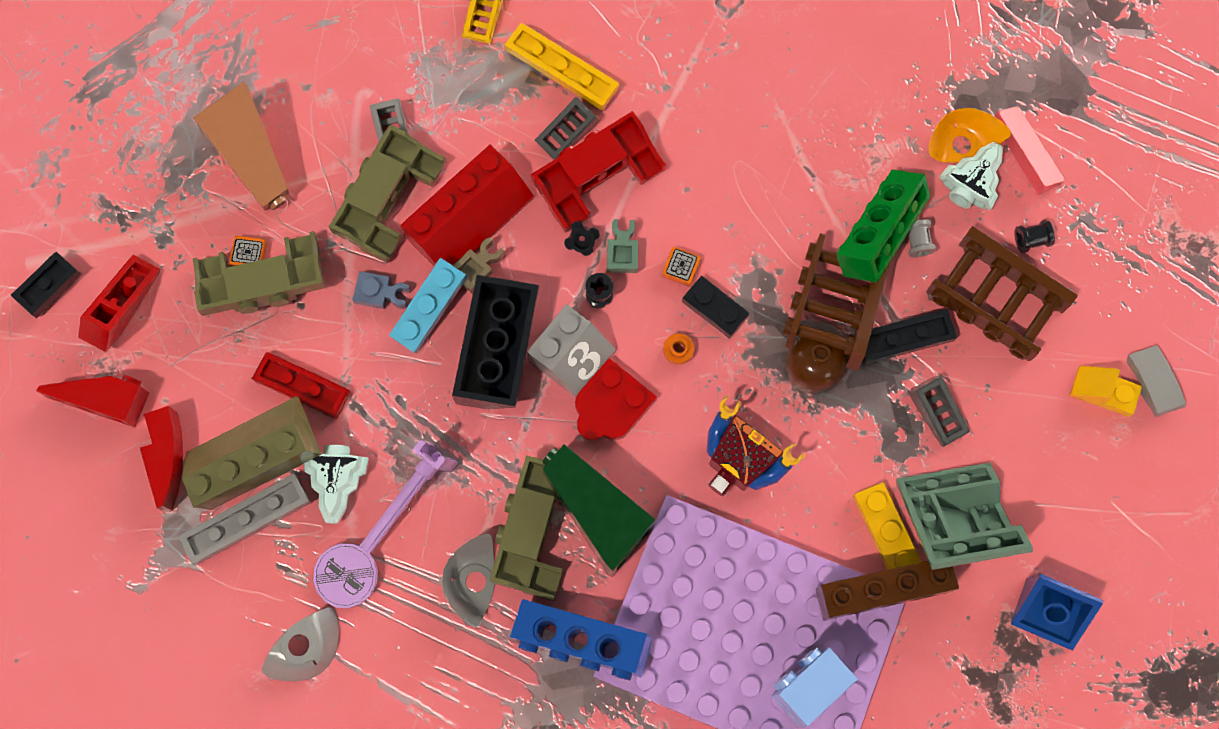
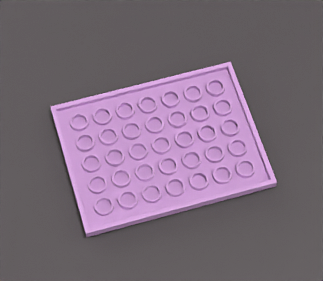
(734, 618)

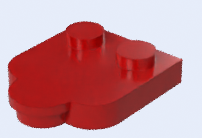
(611, 403)

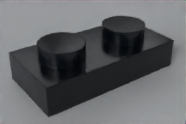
(45, 284)
(715, 307)

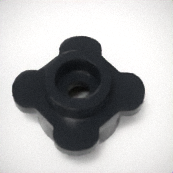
(586, 246)

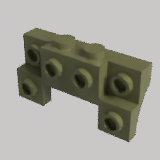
(379, 187)
(259, 282)
(524, 535)

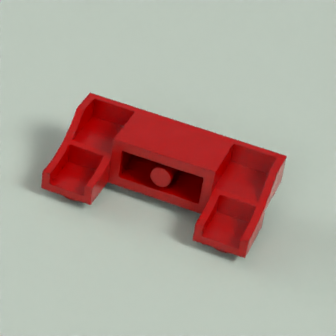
(593, 162)

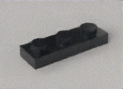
(909, 336)

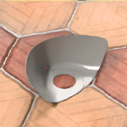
(471, 557)
(323, 637)

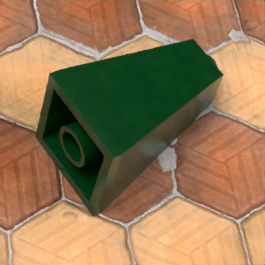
(600, 510)

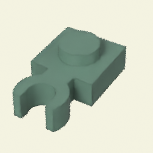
(623, 252)

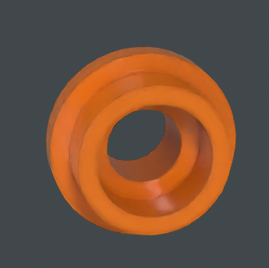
(674, 357)

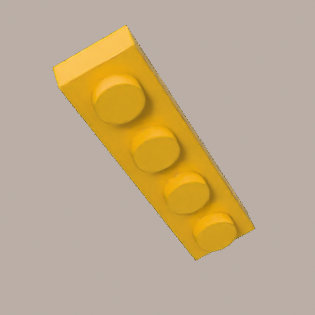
(561, 66)

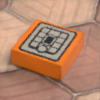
(247, 250)
(681, 266)

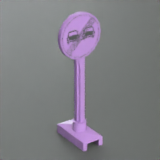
(348, 572)

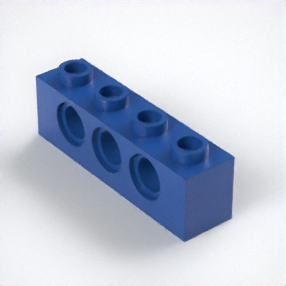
(535, 617)

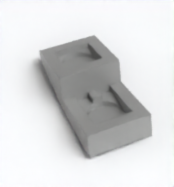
(1157, 381)

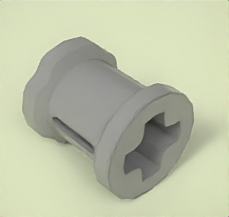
(920, 239)

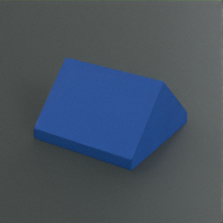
(1055, 610)

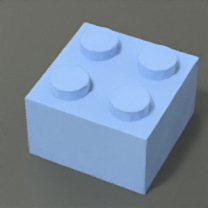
(813, 687)

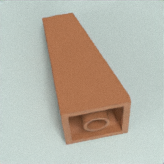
(241, 140)

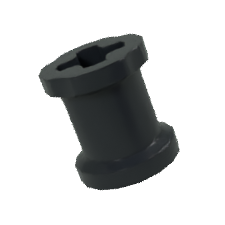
(1034, 236)
(592, 284)

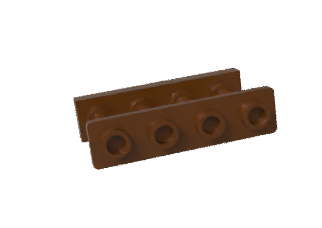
(1028, 281)
(860, 320)

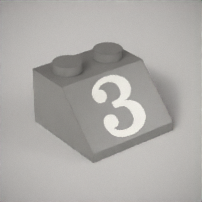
(570, 350)

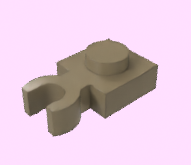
(478, 264)

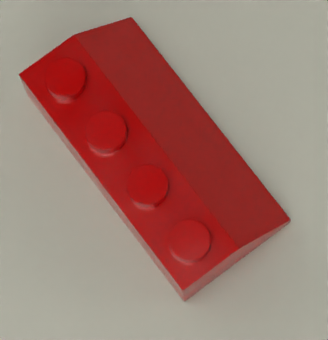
(468, 208)

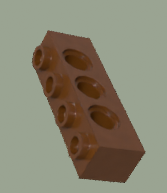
(884, 589)

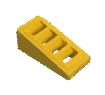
(493, 16)

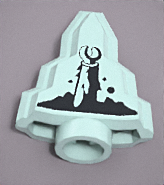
(974, 178)
(335, 478)

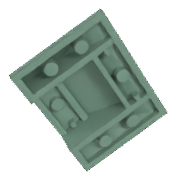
(961, 516)

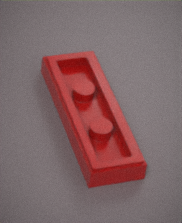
(296, 381)

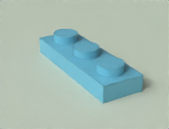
(428, 305)

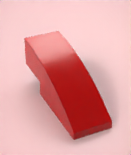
(164, 456)

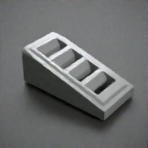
(387, 107)

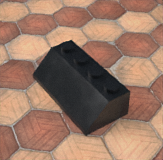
(495, 343)

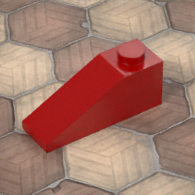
(117, 303)
(103, 396)

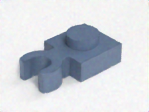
(375, 290)

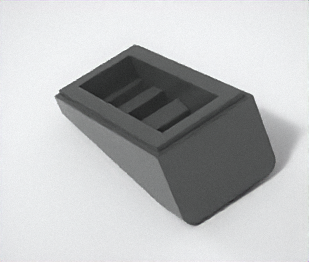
(559, 122)
(930, 416)

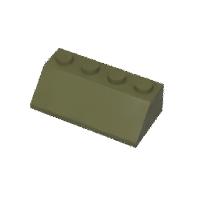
(249, 455)

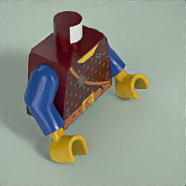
(744, 454)

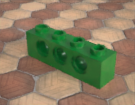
(883, 225)

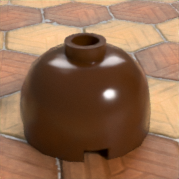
(814, 365)

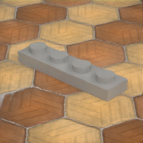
(244, 519)

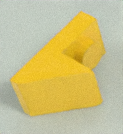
(1105, 389)

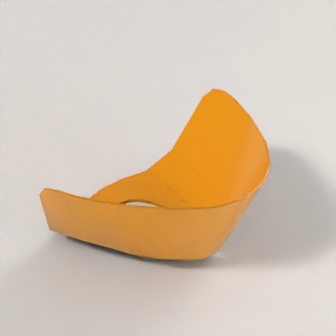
(971, 123)

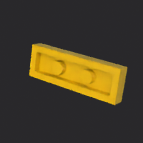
(886, 527)

